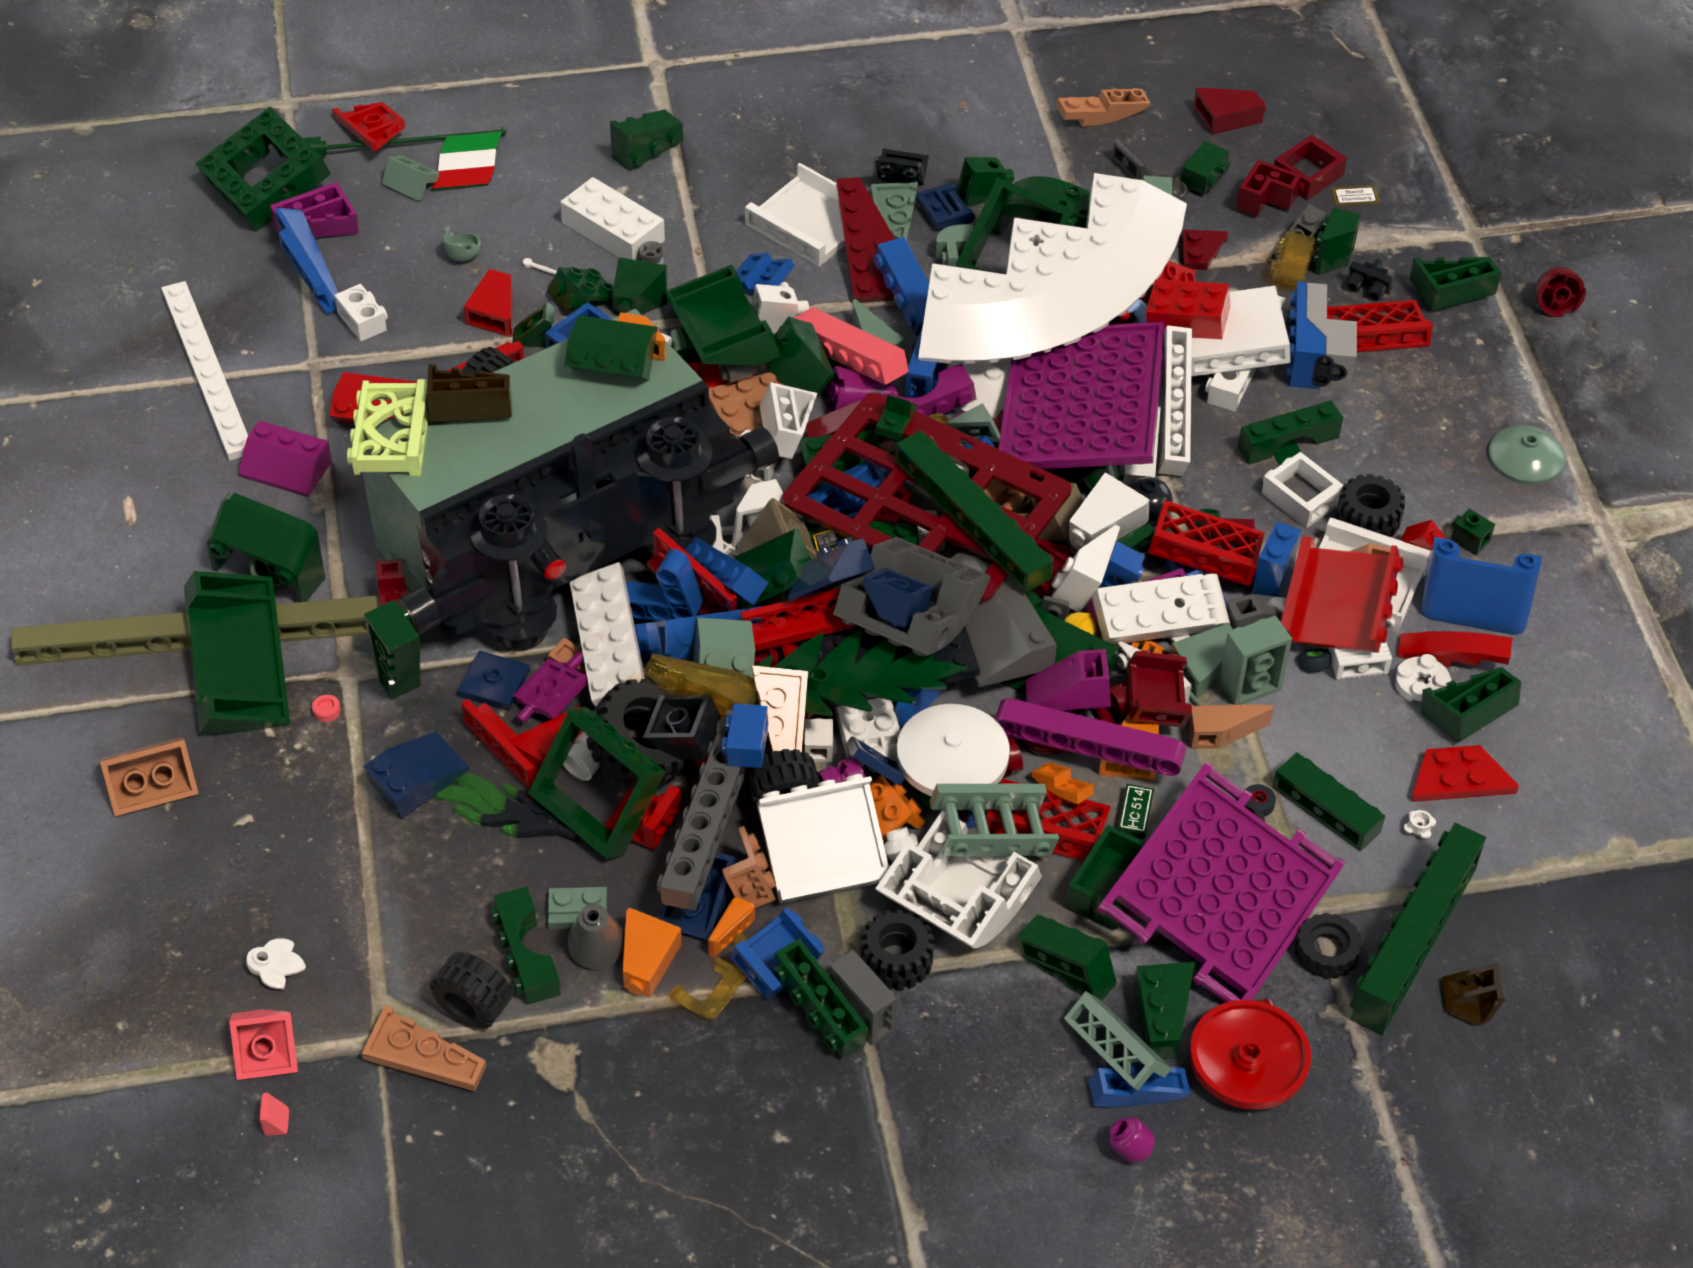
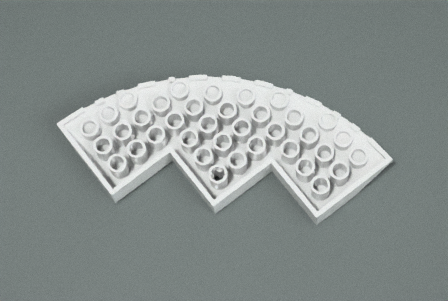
(1056, 278)

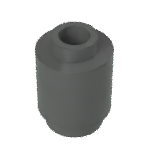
(735, 373)

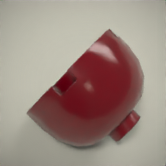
(1560, 291)

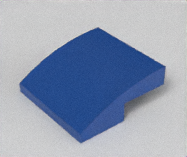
(763, 270)

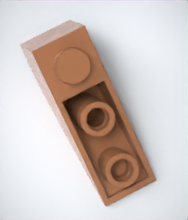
(1222, 724)

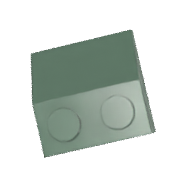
(725, 644)

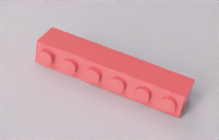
(857, 348)

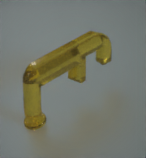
(721, 994)

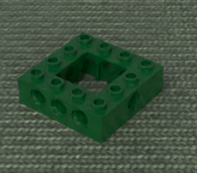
(233, 157)

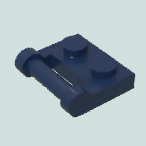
(939, 209)

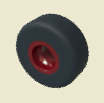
(1266, 795)

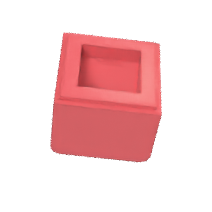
(273, 1116)

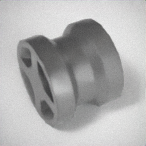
(651, 252)

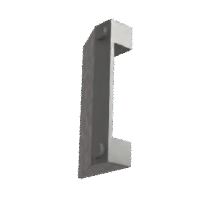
(1006, 631)

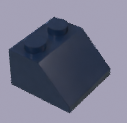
(897, 596)

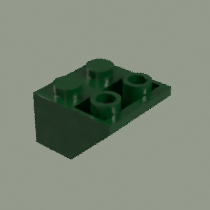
(1336, 241)

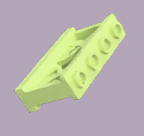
(405, 455)

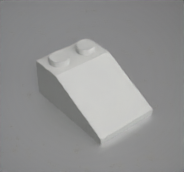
(1085, 571)

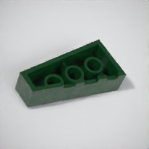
(394, 648)

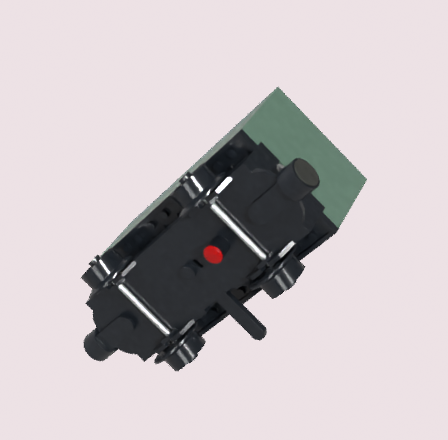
(554, 490)

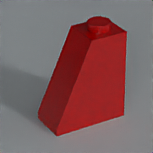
(491, 304)

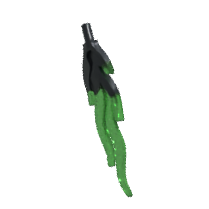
(497, 810)

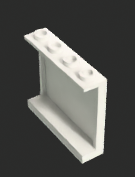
(801, 217)
(1251, 338)
(1347, 537)
(823, 838)

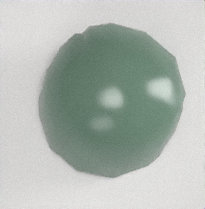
(462, 246)

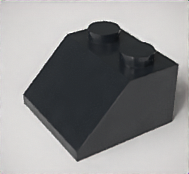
(683, 725)

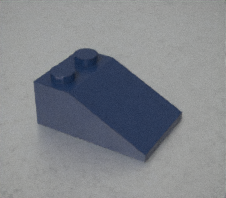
(833, 568)
(414, 772)
(710, 906)

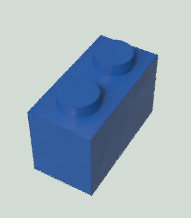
(746, 735)

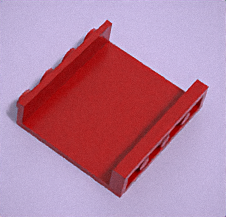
(1341, 597)

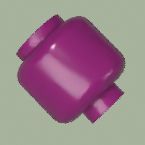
(1131, 1139)

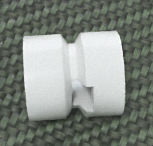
(579, 760)

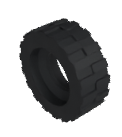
(1324, 965)

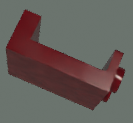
(1157, 689)

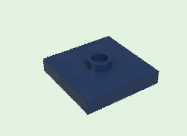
(493, 680)
(875, 761)

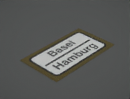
(1355, 195)

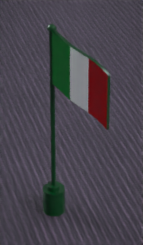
(463, 161)

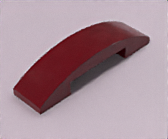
(390, 580)

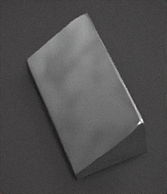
(1128, 161)

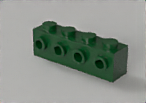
(820, 998)

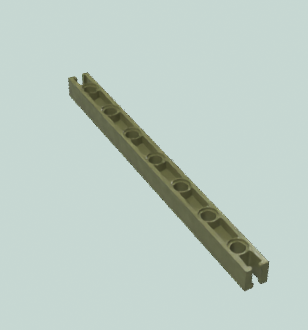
(171, 634)

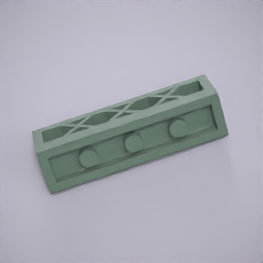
(1123, 1035)

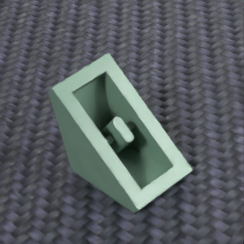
(976, 423)

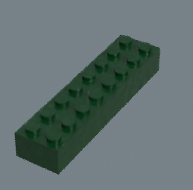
(1416, 928)

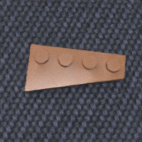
(409, 1048)

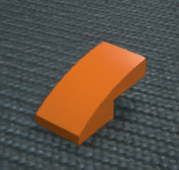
(1059, 782)

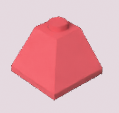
(263, 1043)

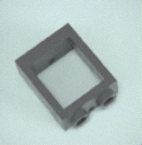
(866, 994)

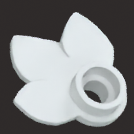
(278, 962)

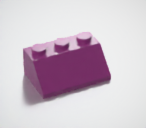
(284, 458)

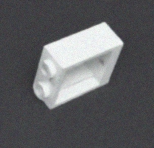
(1303, 512)

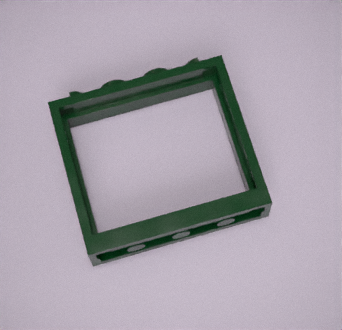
(991, 212)
(572, 814)

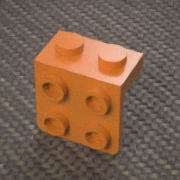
(893, 806)

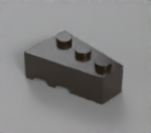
(467, 396)

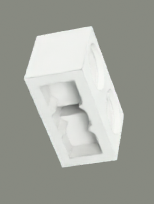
(361, 312)

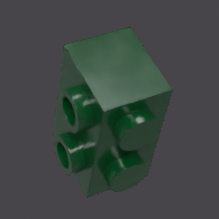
(1205, 167)

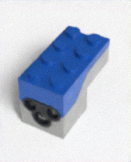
(1320, 348)

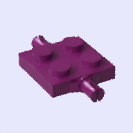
(550, 688)

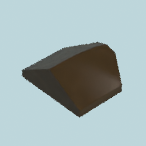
(1474, 994)

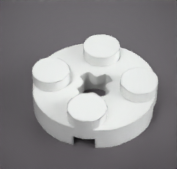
(1420, 667)

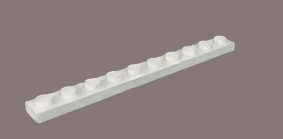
(206, 369)

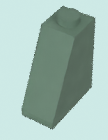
(1204, 657)

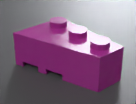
(325, 210)

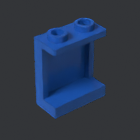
(757, 954)

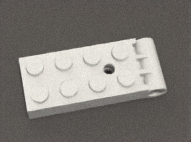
(1149, 608)
(875, 728)

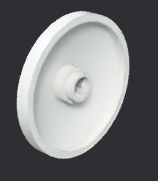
(989, 383)
(952, 748)

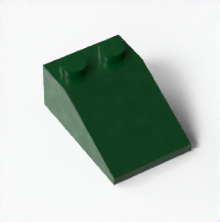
(801, 357)

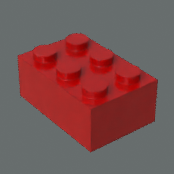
(1190, 305)

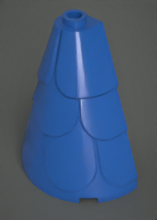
(676, 636)

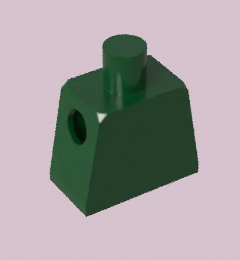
(978, 179)

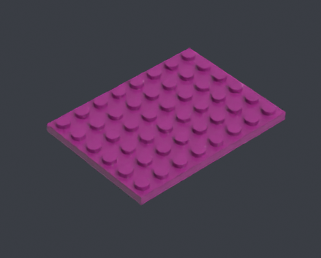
(1087, 400)

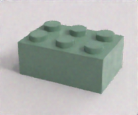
(1254, 660)

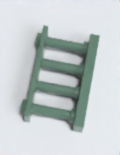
(993, 797)

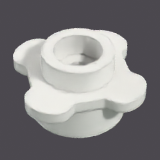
(1420, 818)

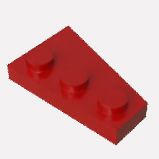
(537, 741)

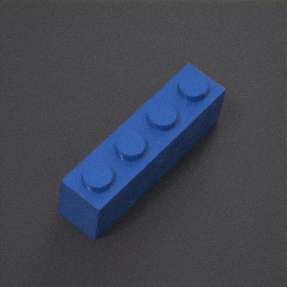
(905, 280)
(728, 571)

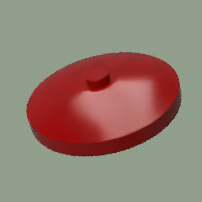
(1250, 1054)

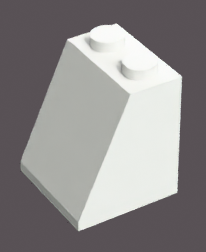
(1106, 506)

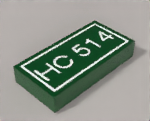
(1136, 810)

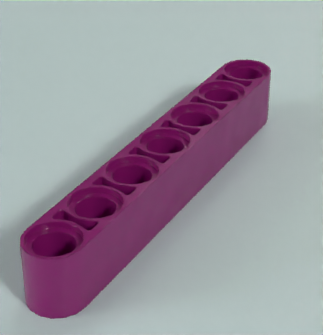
(1091, 737)

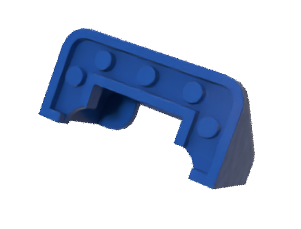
(1478, 591)

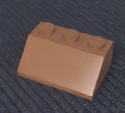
(148, 776)

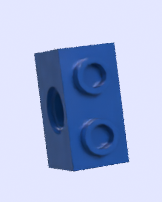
(1123, 566)

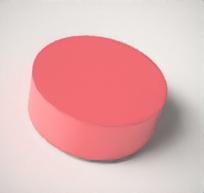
(326, 708)

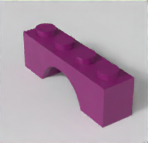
(952, 391)

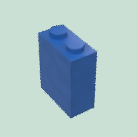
(1277, 560)

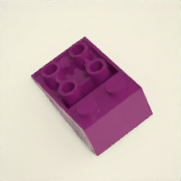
(1072, 683)

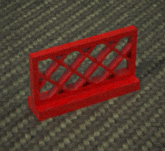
(1388, 332)
(1202, 553)
(716, 595)
(1071, 841)

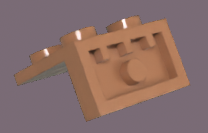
(748, 877)

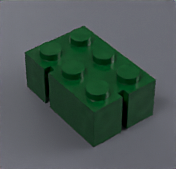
(1101, 872)

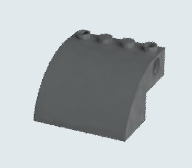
(951, 605)

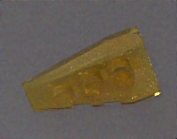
(688, 678)

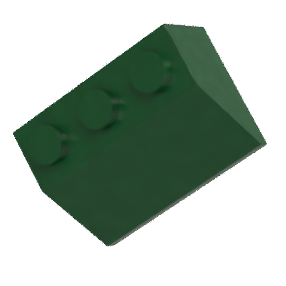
(611, 347)
(778, 563)

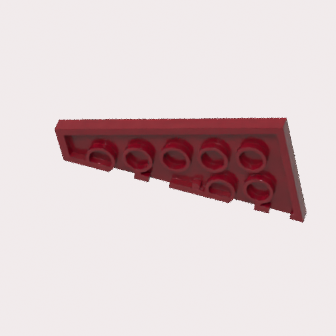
(862, 232)

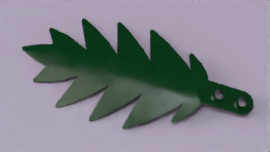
(875, 674)

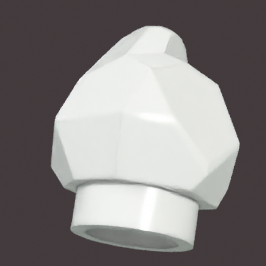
(896, 841)

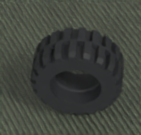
(632, 702)

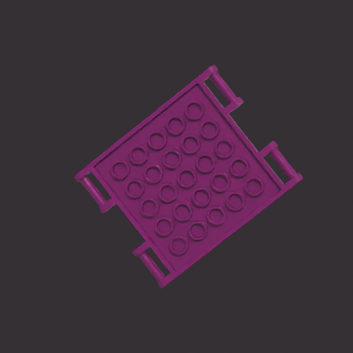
(1222, 885)

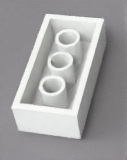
(611, 219)

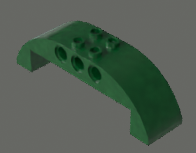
(1050, 188)

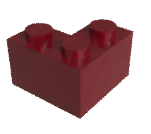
(1267, 185)

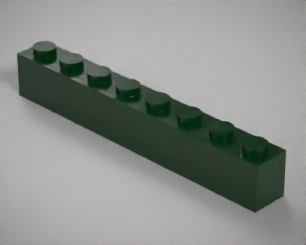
(974, 511)

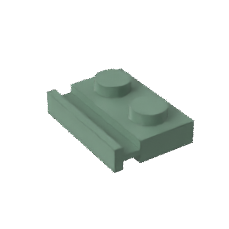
(567, 903)

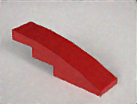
(1456, 647)

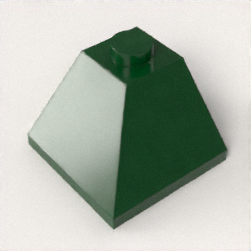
(639, 286)

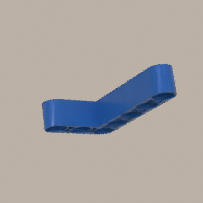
(675, 596)

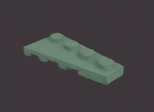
(896, 205)

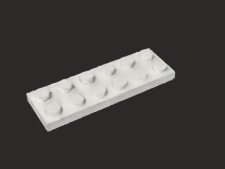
(606, 630)

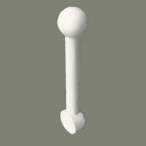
(527, 263)

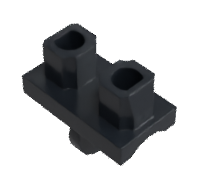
(1370, 275)

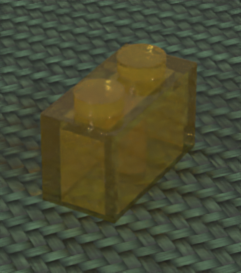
(1293, 259)

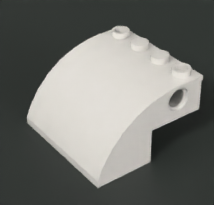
(960, 895)

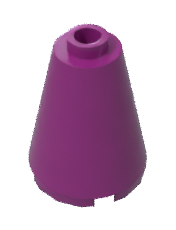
(852, 386)

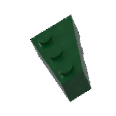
(644, 138)
(1162, 1004)

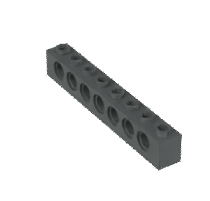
(702, 827)

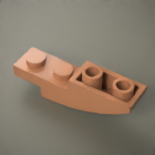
(1107, 108)

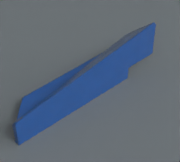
(306, 257)

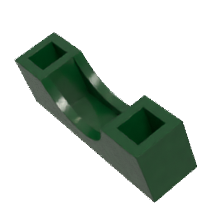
(1263, 438)
(535, 972)

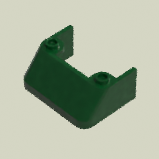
(271, 538)

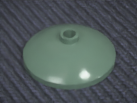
(1527, 454)

